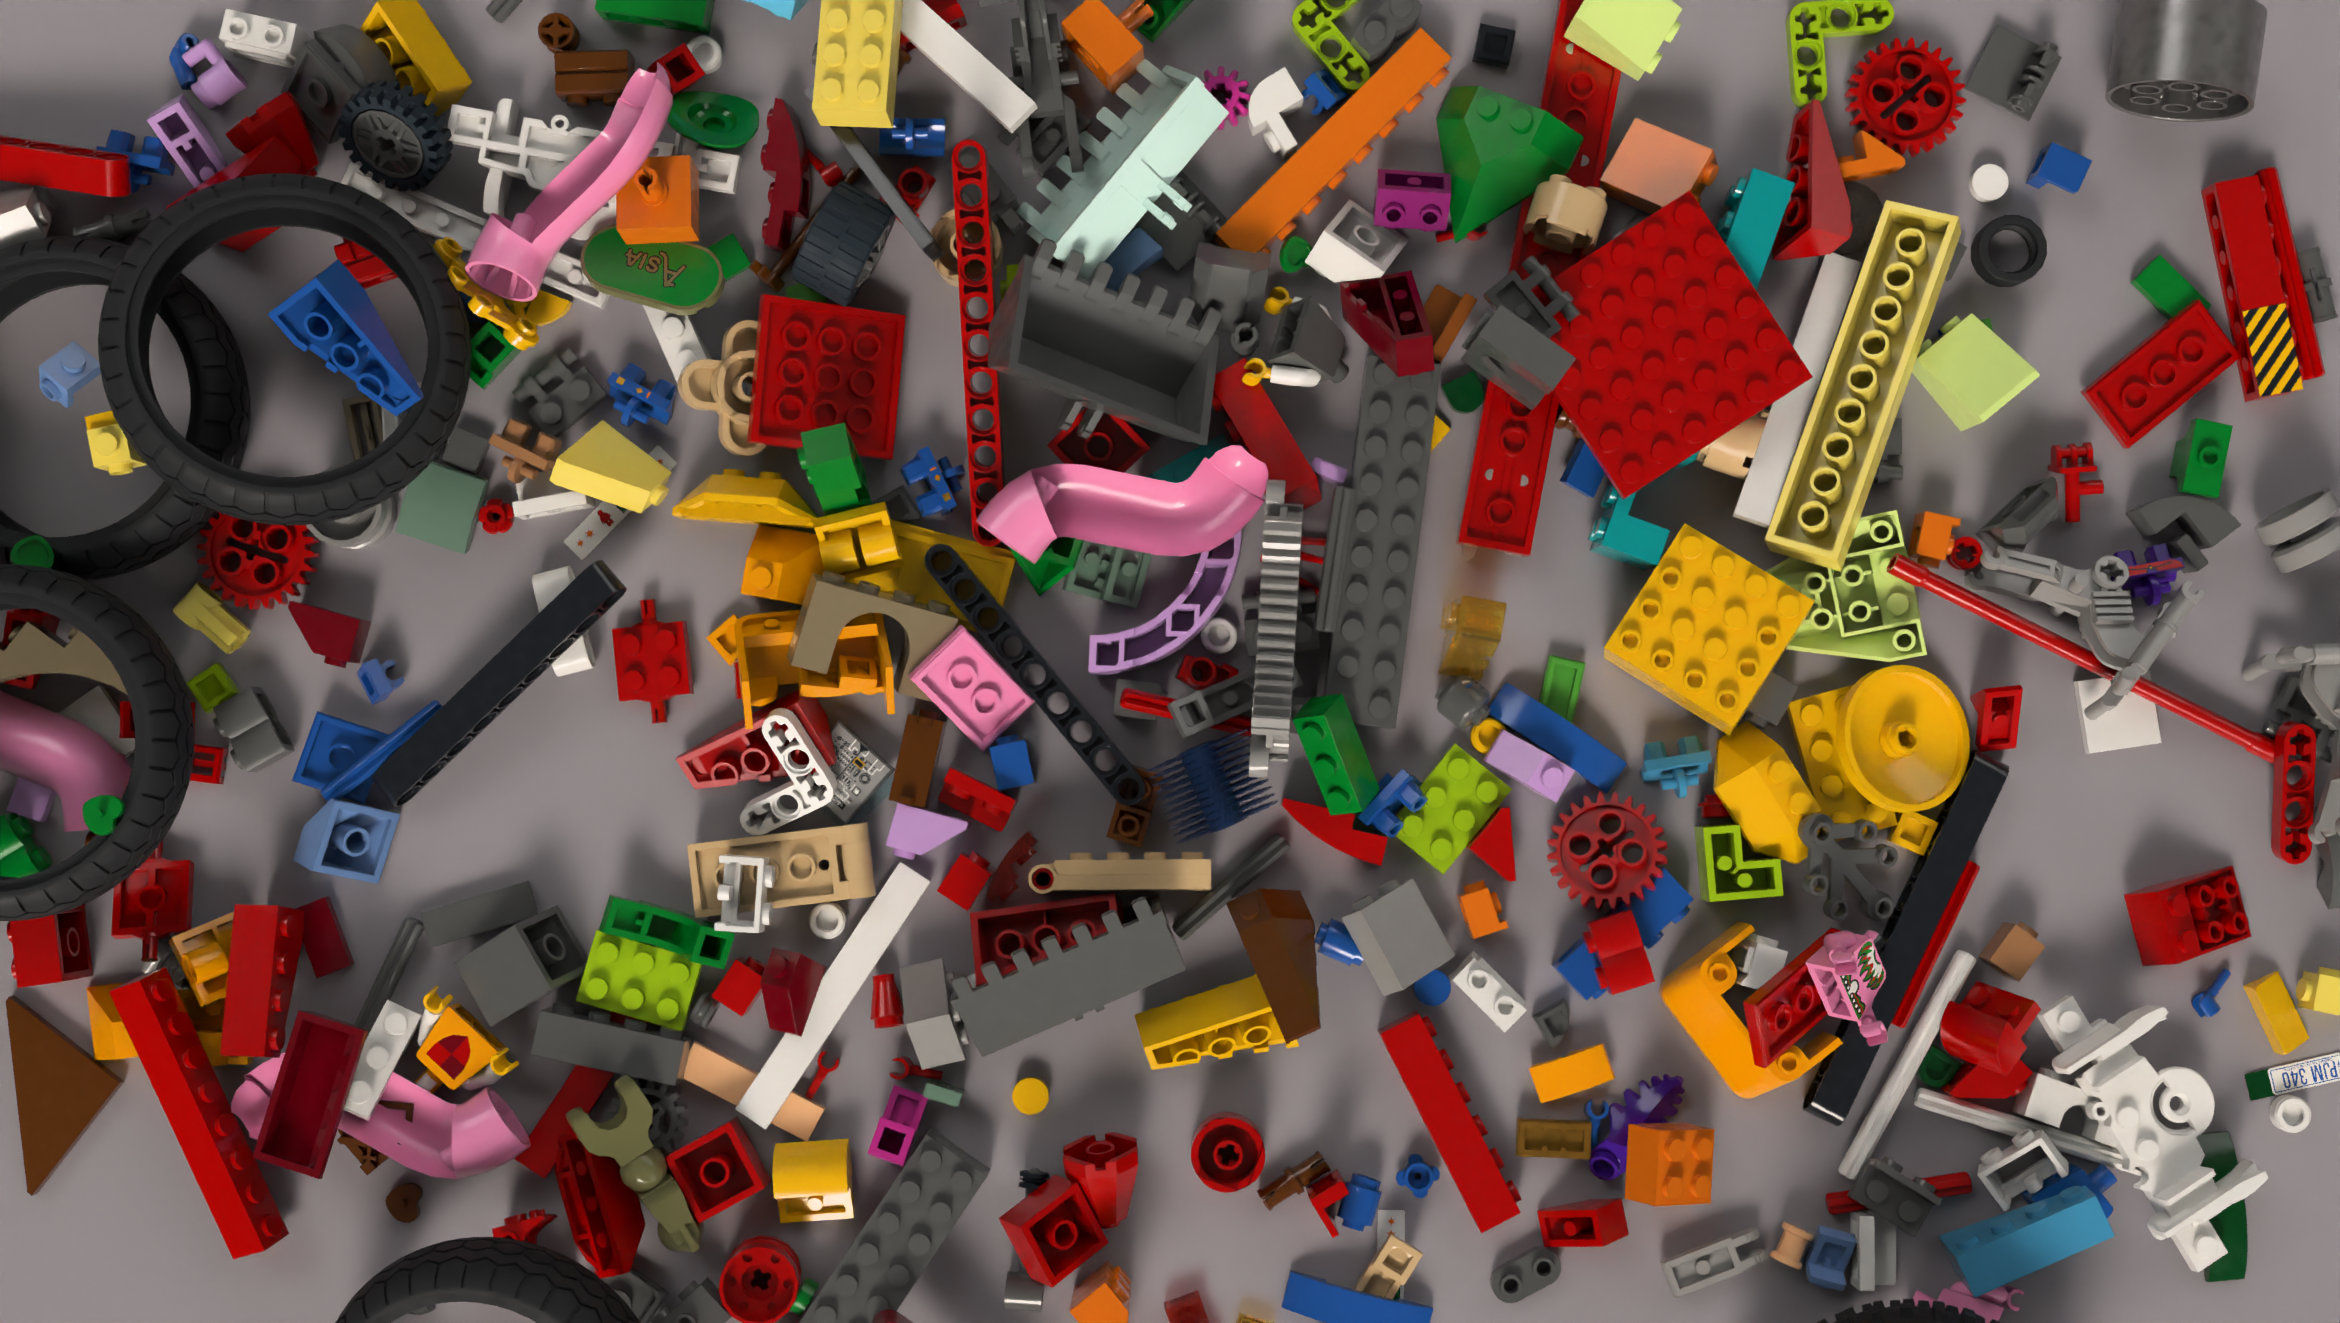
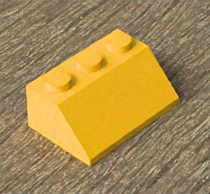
(417, 52)

